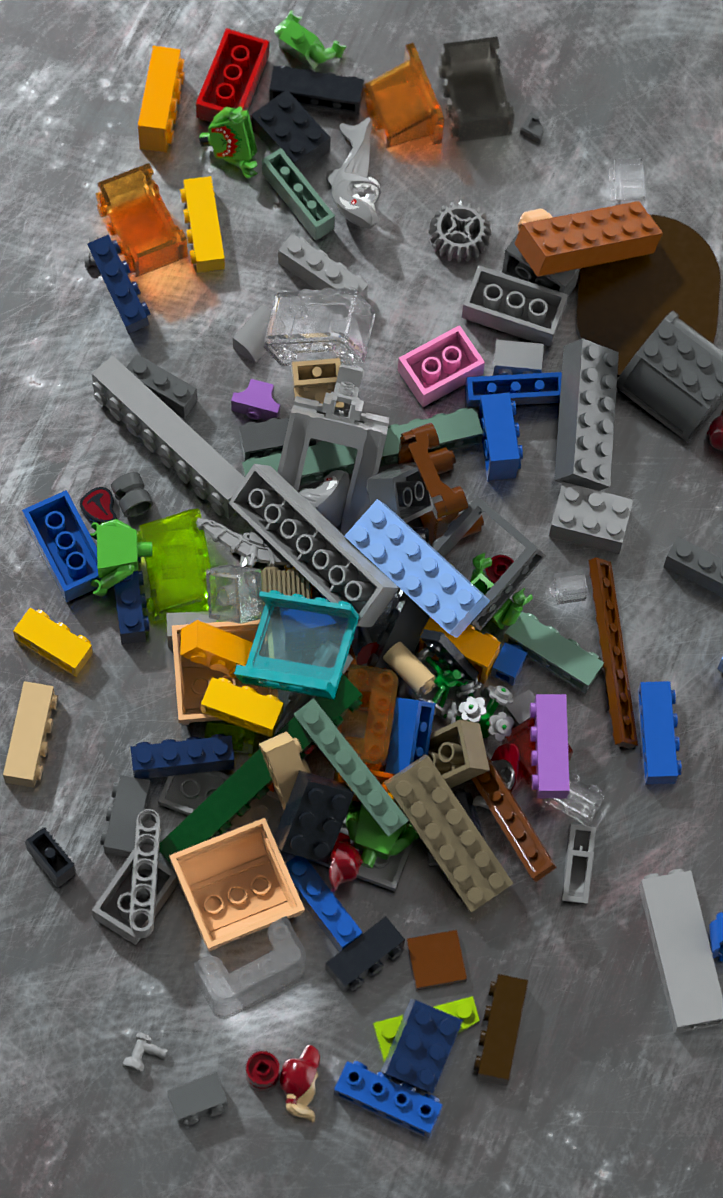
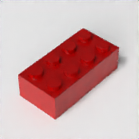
(232, 74)

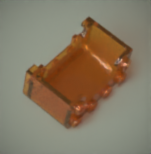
(140, 221)
(379, 699)

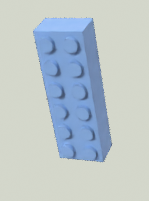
(417, 568)

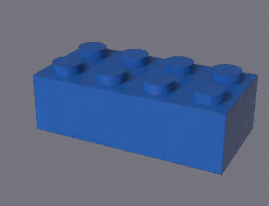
(64, 544)

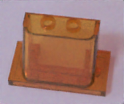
(404, 103)

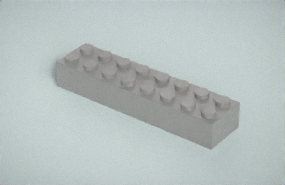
(166, 435)
(312, 543)

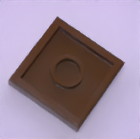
(436, 959)

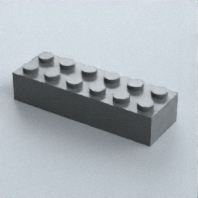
(586, 415)

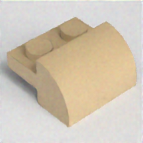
(315, 378)

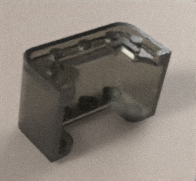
(475, 90)

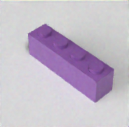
(550, 746)

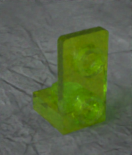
(242, 738)

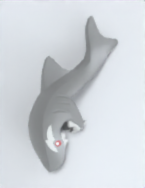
(351, 179)
(327, 499)

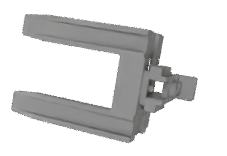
(339, 428)

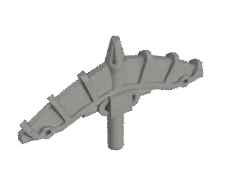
(248, 545)

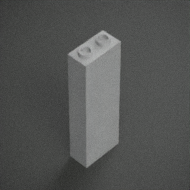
(682, 950)

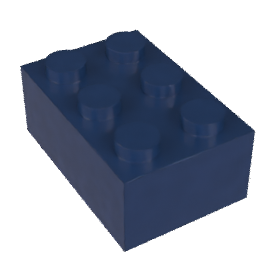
(421, 1045)

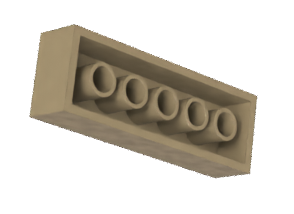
(448, 833)

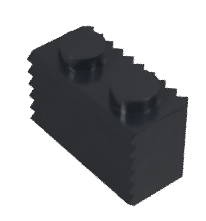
(50, 857)

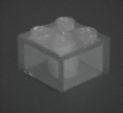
(234, 593)

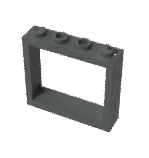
(513, 576)

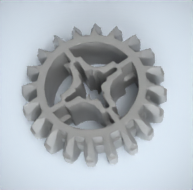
(459, 243)

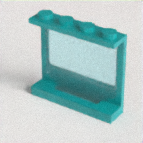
(300, 644)

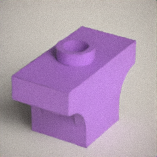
(256, 401)

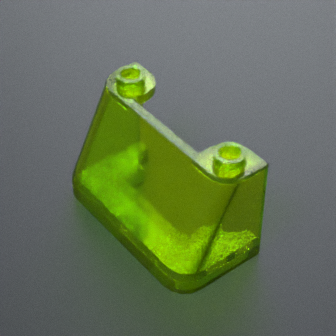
(177, 564)

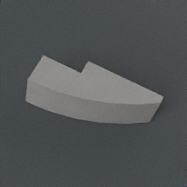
(578, 863)

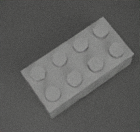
(514, 306)

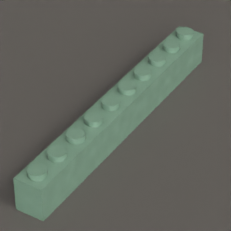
(453, 429)

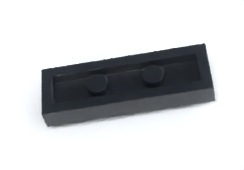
(448, 654)

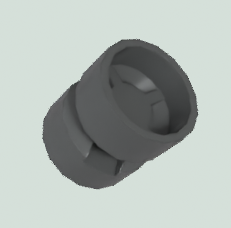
(131, 493)

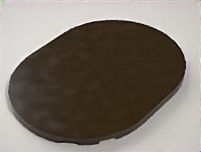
(630, 297)

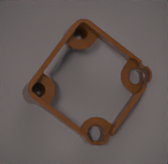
(414, 448)

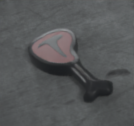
(98, 505)

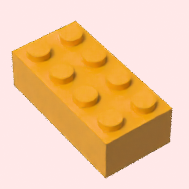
(161, 99)

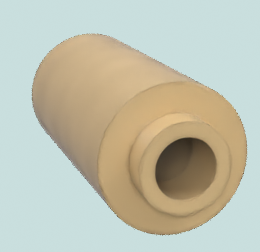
(409, 668)

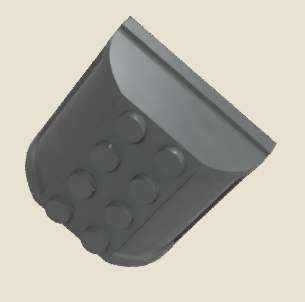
(675, 377)

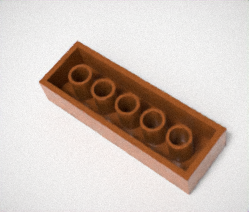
(588, 238)

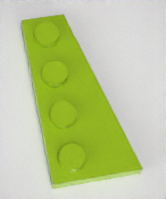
(463, 1009)

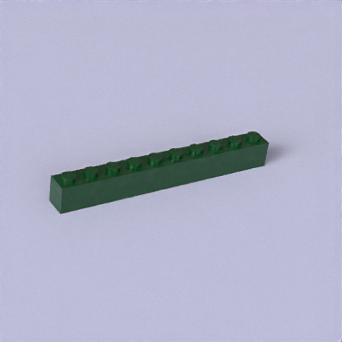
(251, 780)

